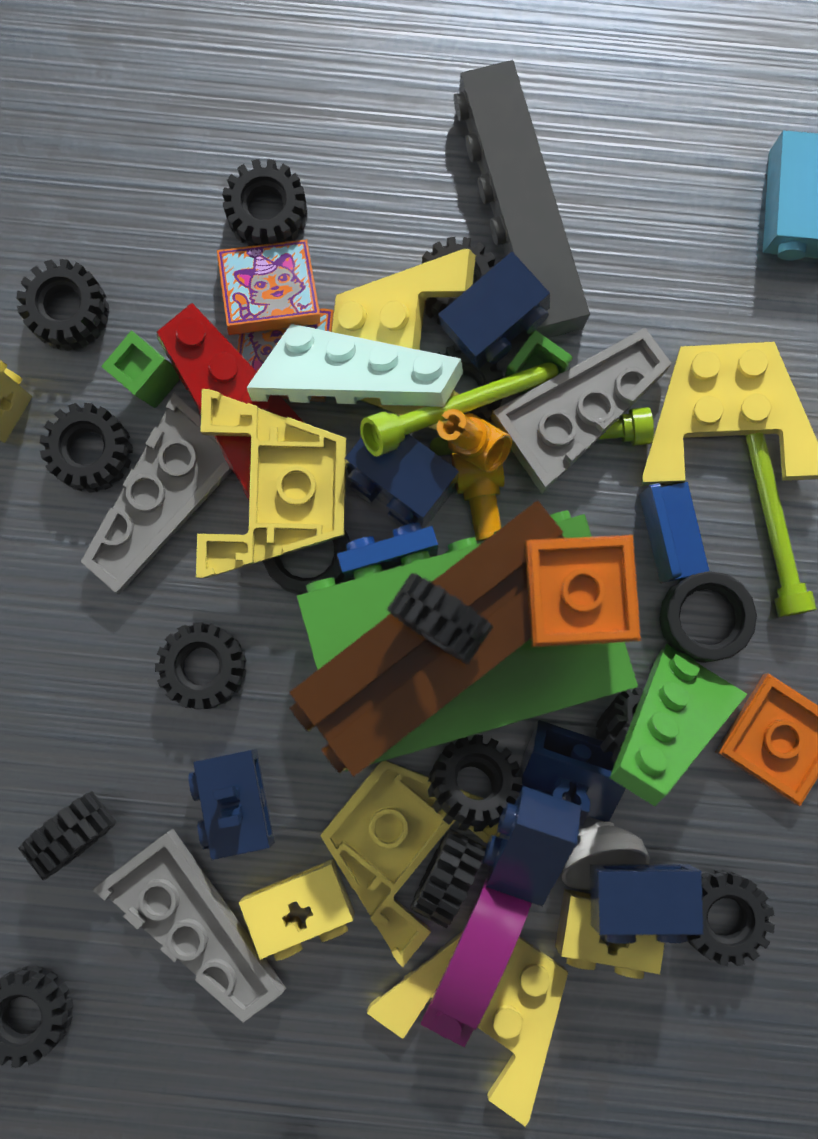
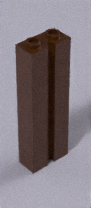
(398, 678)

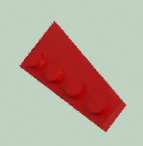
(210, 361)

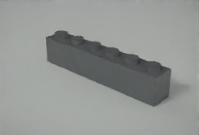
(520, 189)

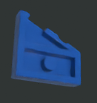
(388, 552)

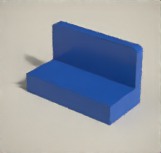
(673, 531)

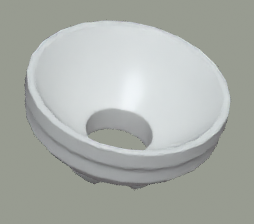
(601, 845)

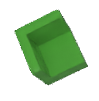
(538, 351)
(142, 369)

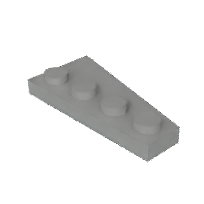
(574, 409)
(158, 496)
(186, 914)

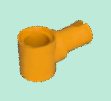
(475, 439)
(481, 492)

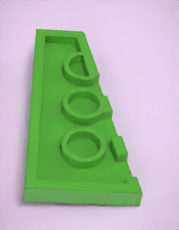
(672, 724)

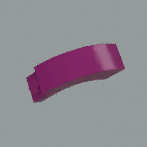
(476, 965)

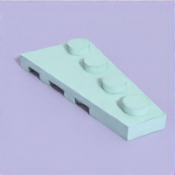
(352, 369)

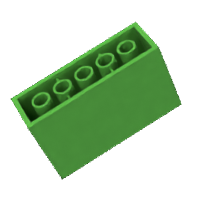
(516, 689)

